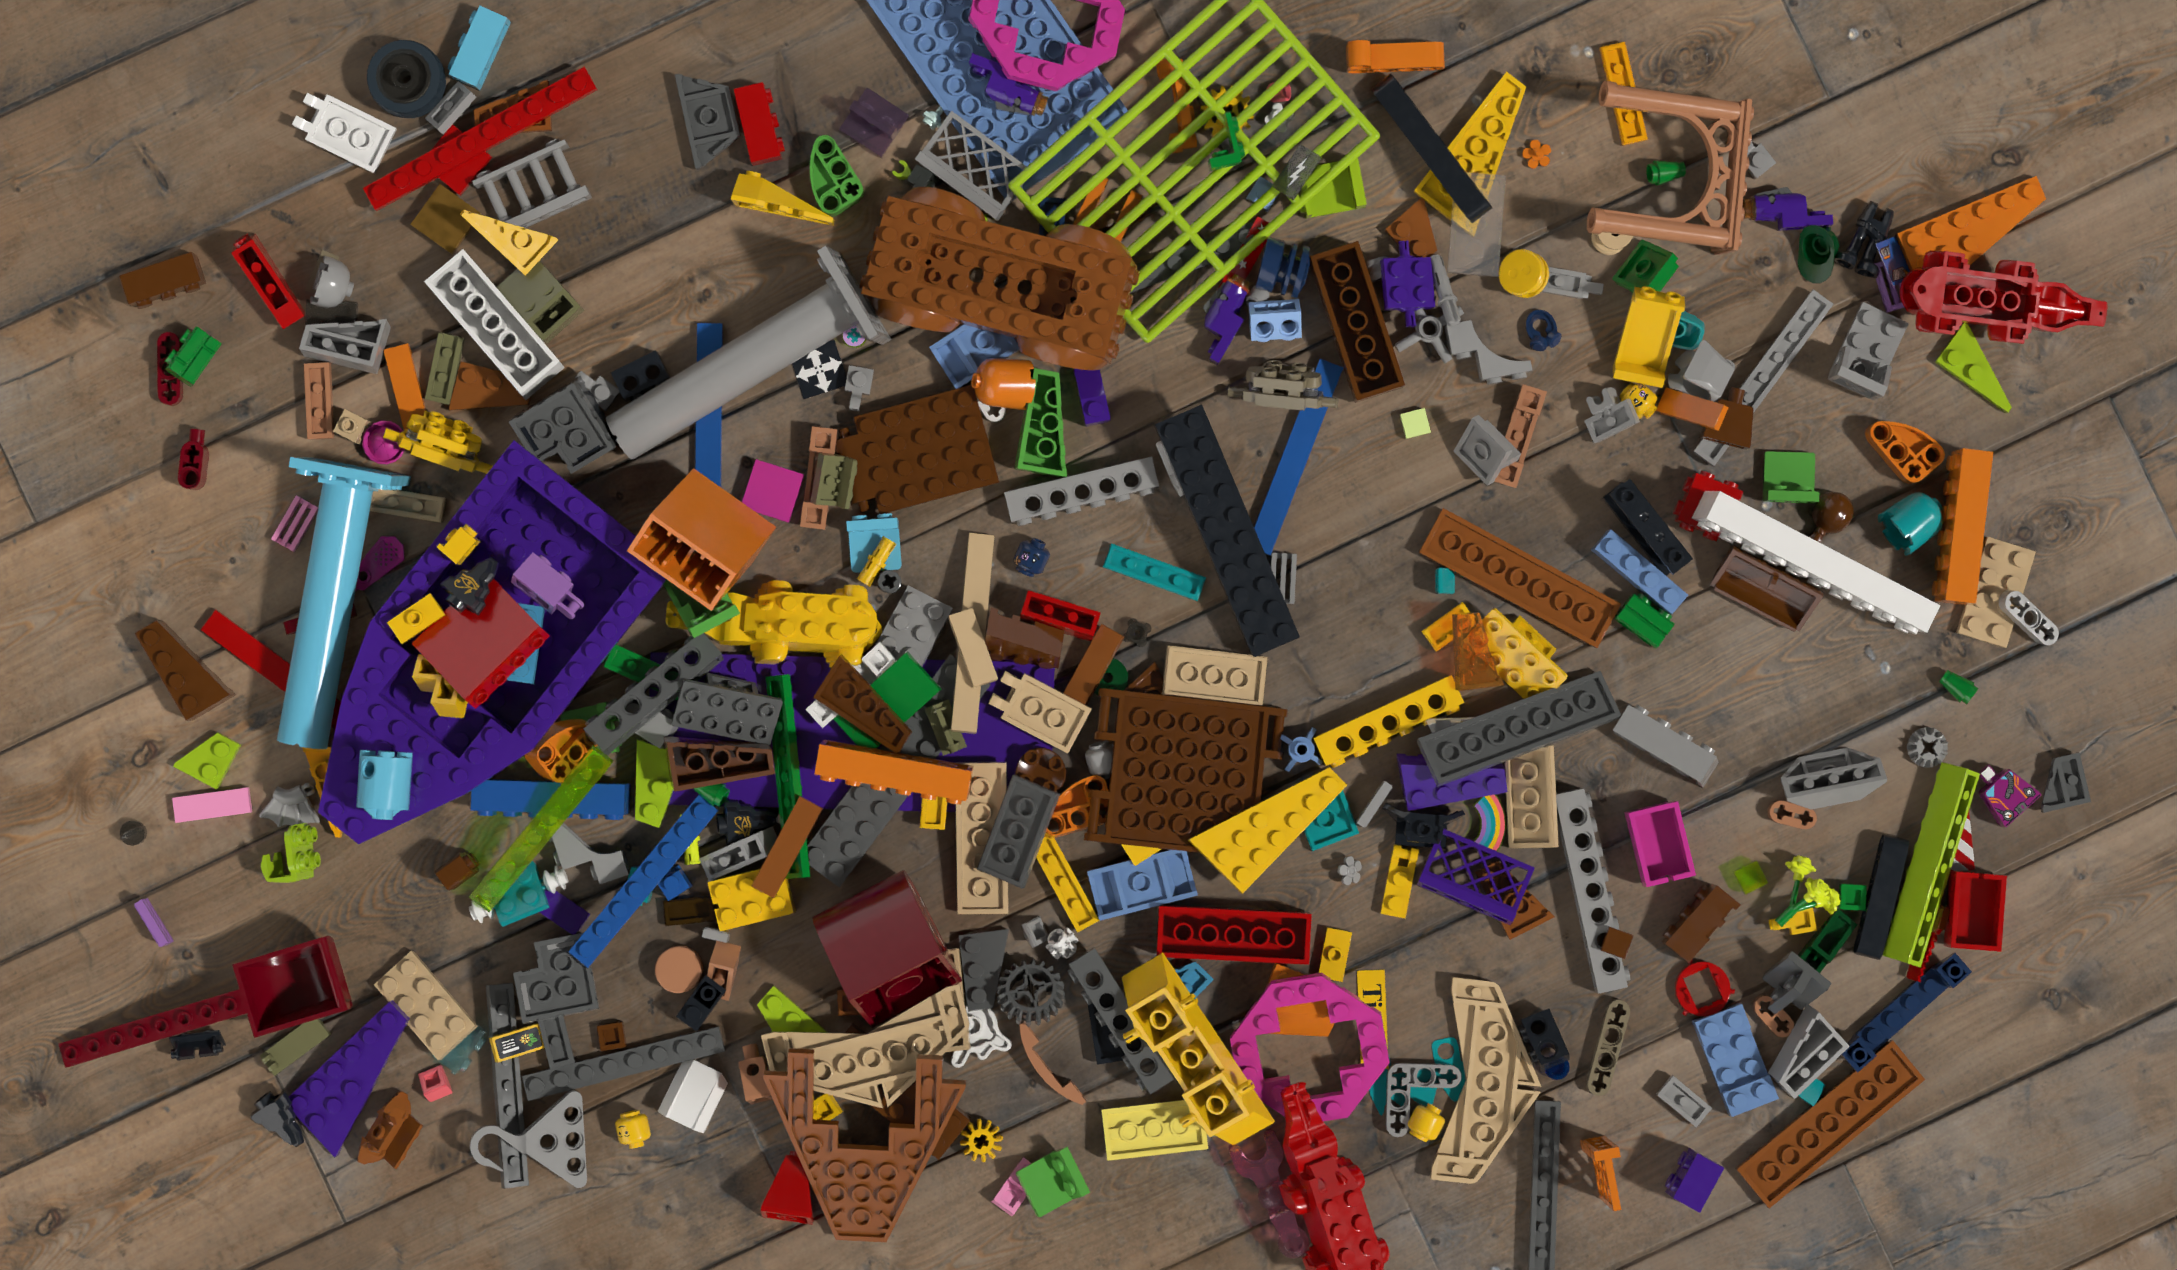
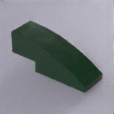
(1827, 940)

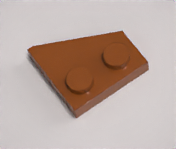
(1415, 228)

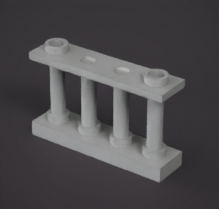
(552, 203)

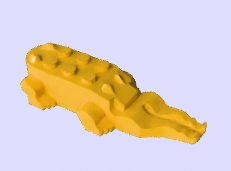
(797, 621)

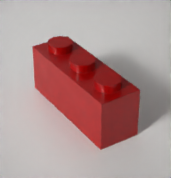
(759, 123)
(1071, 618)

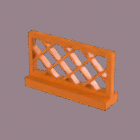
(1602, 1152)

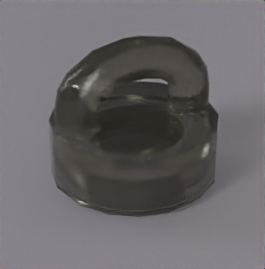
(133, 833)

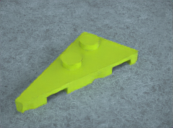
(1968, 363)

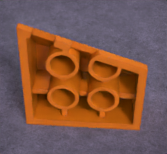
(1304, 1018)

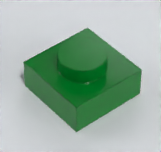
(1852, 897)

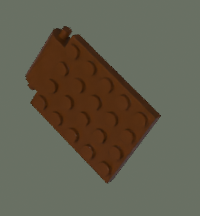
(919, 451)

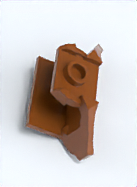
(390, 1133)

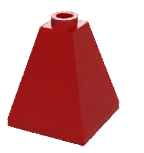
(789, 1194)

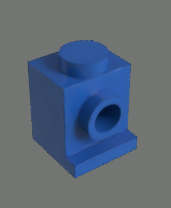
(674, 883)

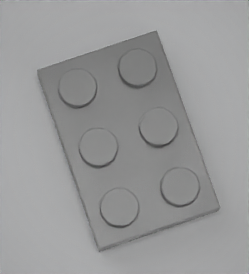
(915, 625)

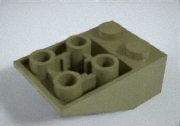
(540, 301)

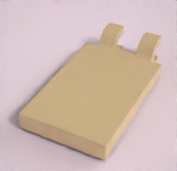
(1041, 710)

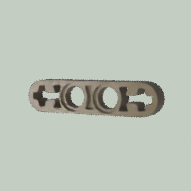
(1612, 1048)

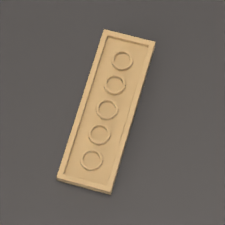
(974, 822)

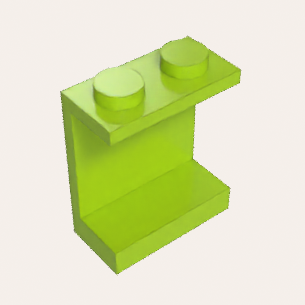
(1340, 195)

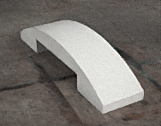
(871, 668)

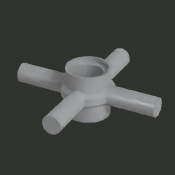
(1420, 335)

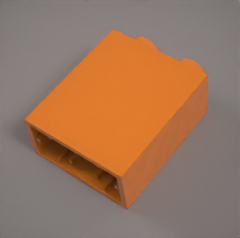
(701, 539)

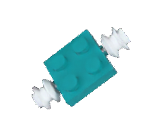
(524, 896)

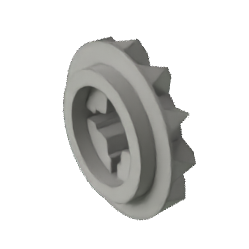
(1916, 746)

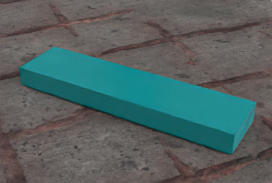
(1154, 572)

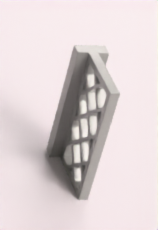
(956, 179)

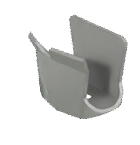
(1702, 372)

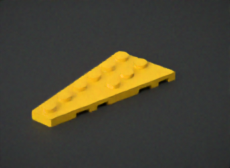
(1480, 141)
(1257, 836)

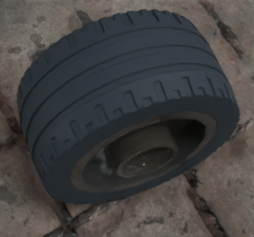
(393, 65)

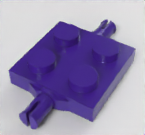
(1407, 283)

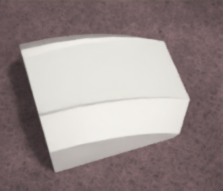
(693, 1095)

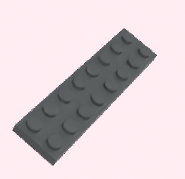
(1518, 728)

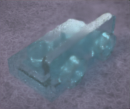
(459, 1057)

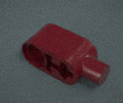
(195, 442)

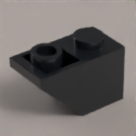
(701, 1003)

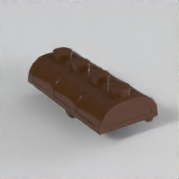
(1765, 589)

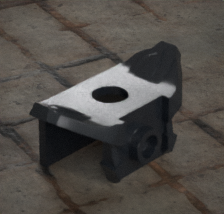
(1420, 829)

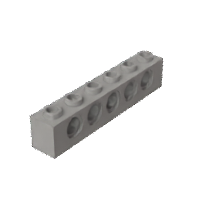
(1142, 468)

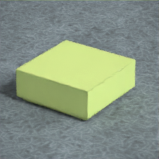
(1415, 423)

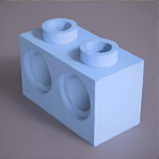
(1275, 314)

